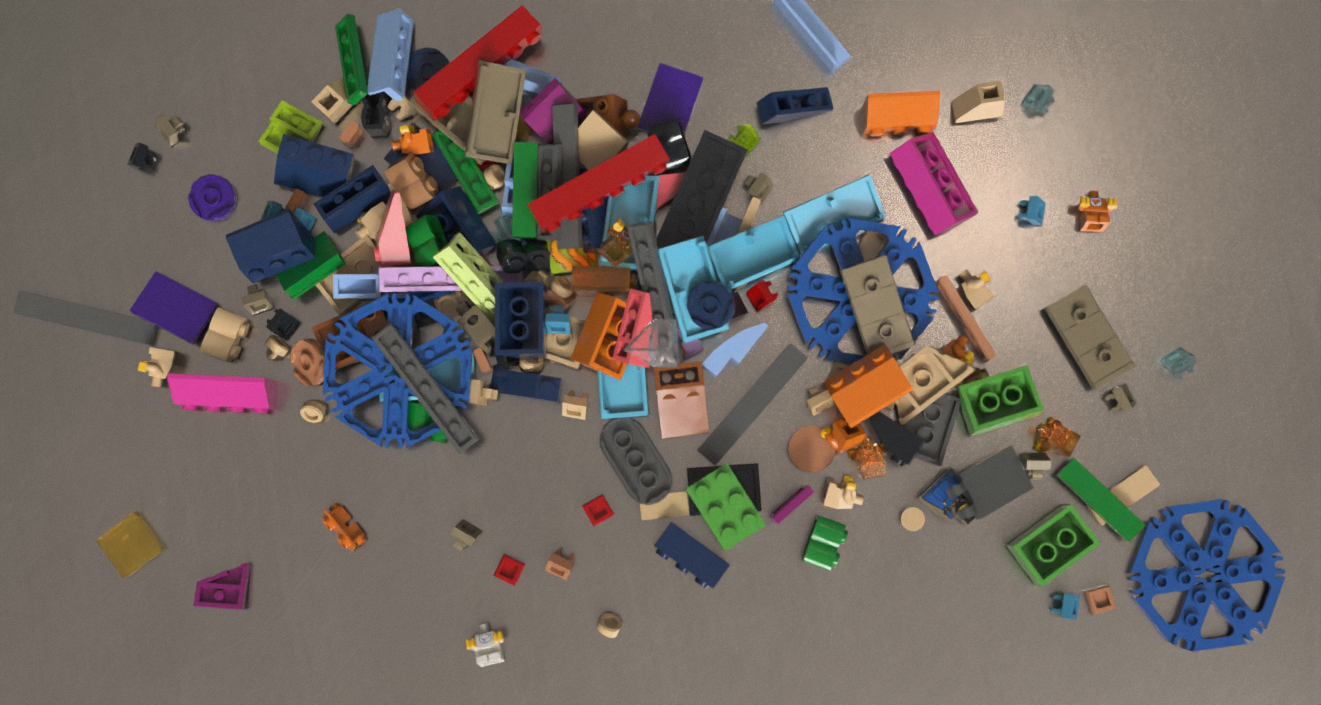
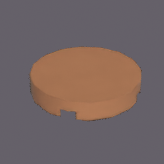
(308, 361)
(810, 450)

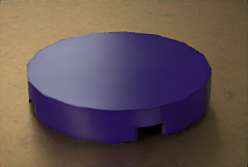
(212, 197)

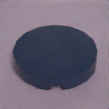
(424, 65)
(711, 305)

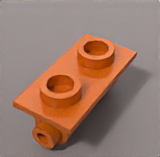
(336, 521)

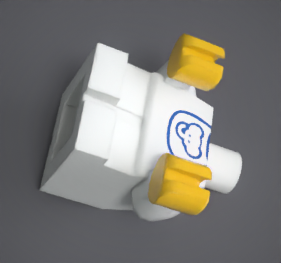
(487, 646)

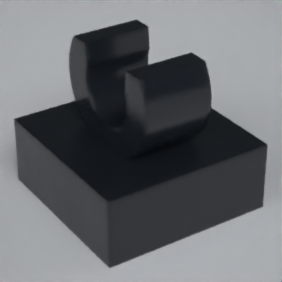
(138, 156)
(423, 320)
(282, 323)
(504, 362)

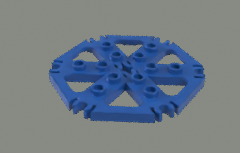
(833, 288)
(375, 381)
(1198, 597)

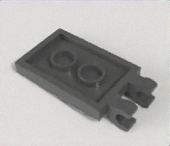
(991, 484)

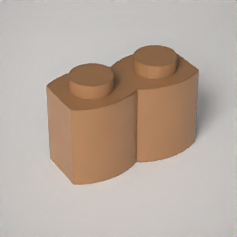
(412, 181)

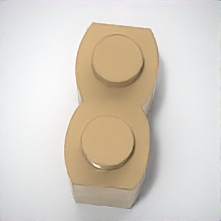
(224, 335)

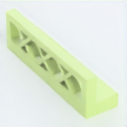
(471, 280)

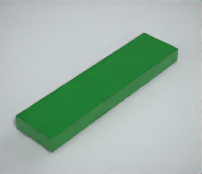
(351, 59)
(466, 173)
(524, 189)
(1100, 500)

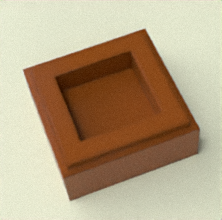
(297, 200)

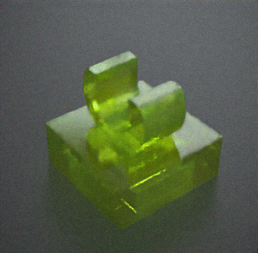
(746, 137)

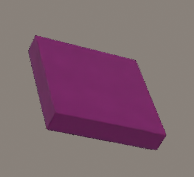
(791, 504)

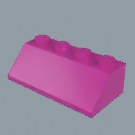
(933, 182)
(223, 392)

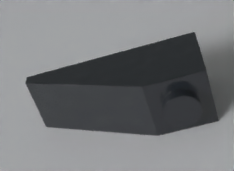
(897, 439)

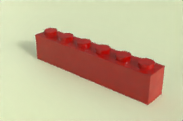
(458, 78)
(599, 183)

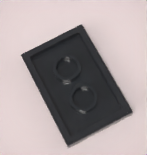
(746, 475)

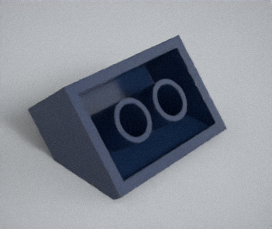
(311, 166)
(458, 215)
(271, 245)
(520, 319)

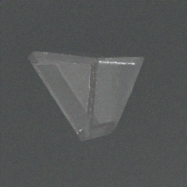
(656, 344)

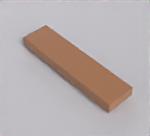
(965, 318)

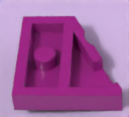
(224, 590)

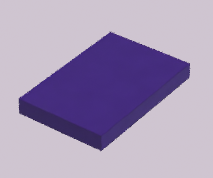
(670, 96)
(174, 308)

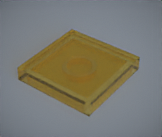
(130, 545)

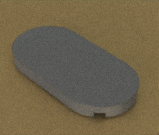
(635, 460)

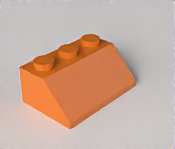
(900, 112)
(599, 337)
(868, 385)

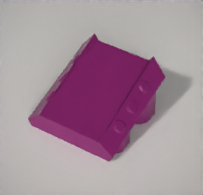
(539, 110)

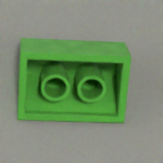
(999, 400)

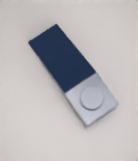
(794, 104)
(527, 385)

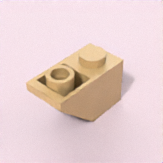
(333, 101)
(979, 102)

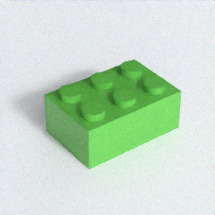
(725, 507)
(1053, 544)

